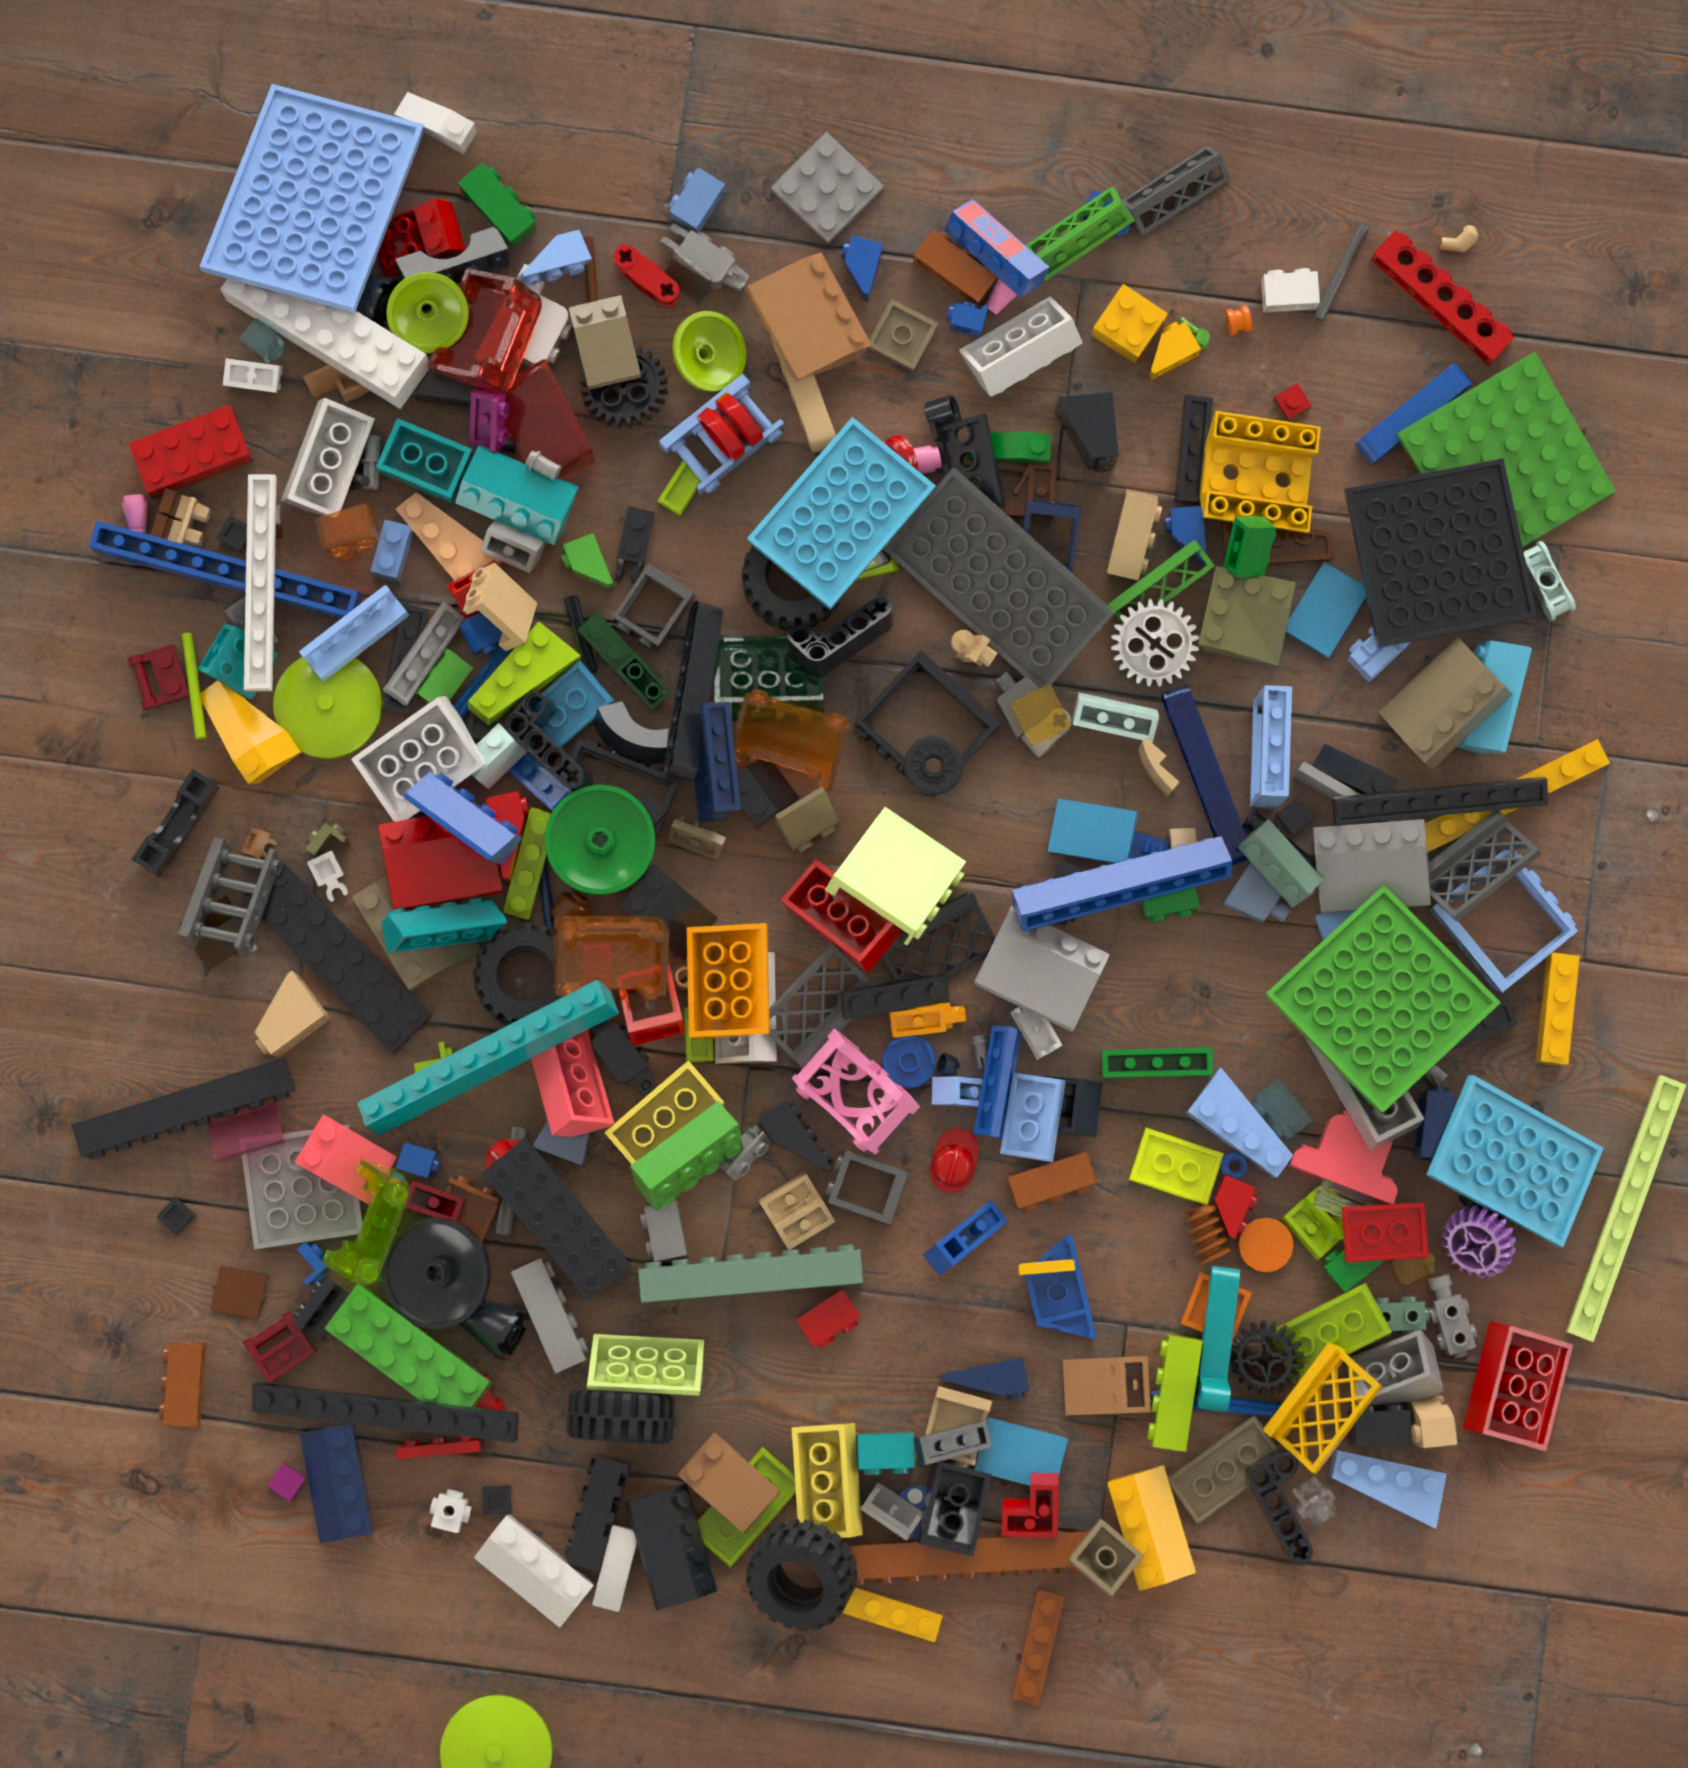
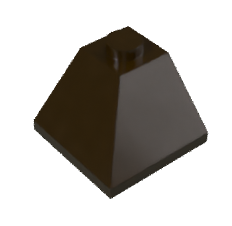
(215, 951)

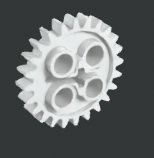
(1170, 623)

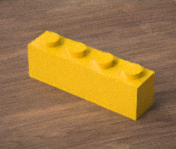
(1557, 1009)

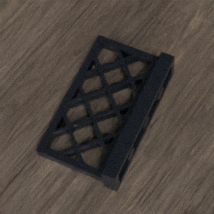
(946, 913)

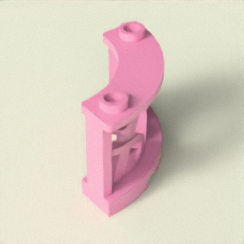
(893, 1096)

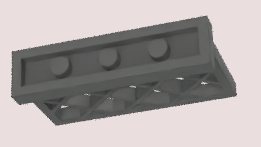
(1465, 853)
(817, 1035)

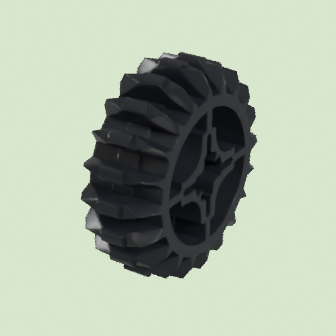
(1266, 1345)

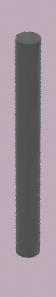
(1341, 272)

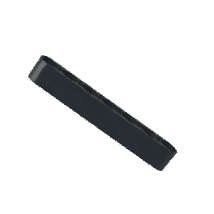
(692, 690)

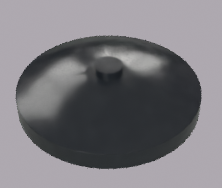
(436, 1273)

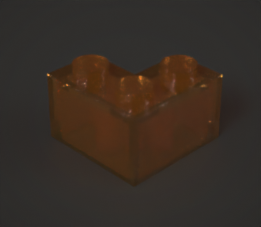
(347, 531)

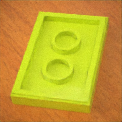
(1176, 1166)

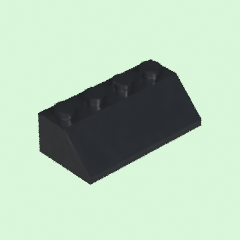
(671, 1546)

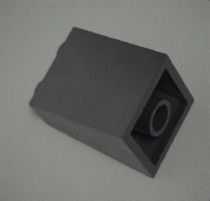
(1091, 428)

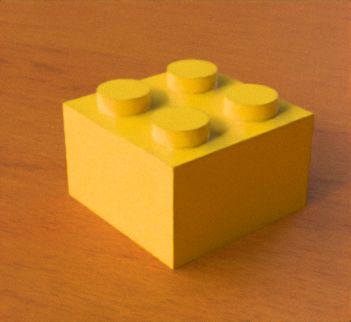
(1129, 324)

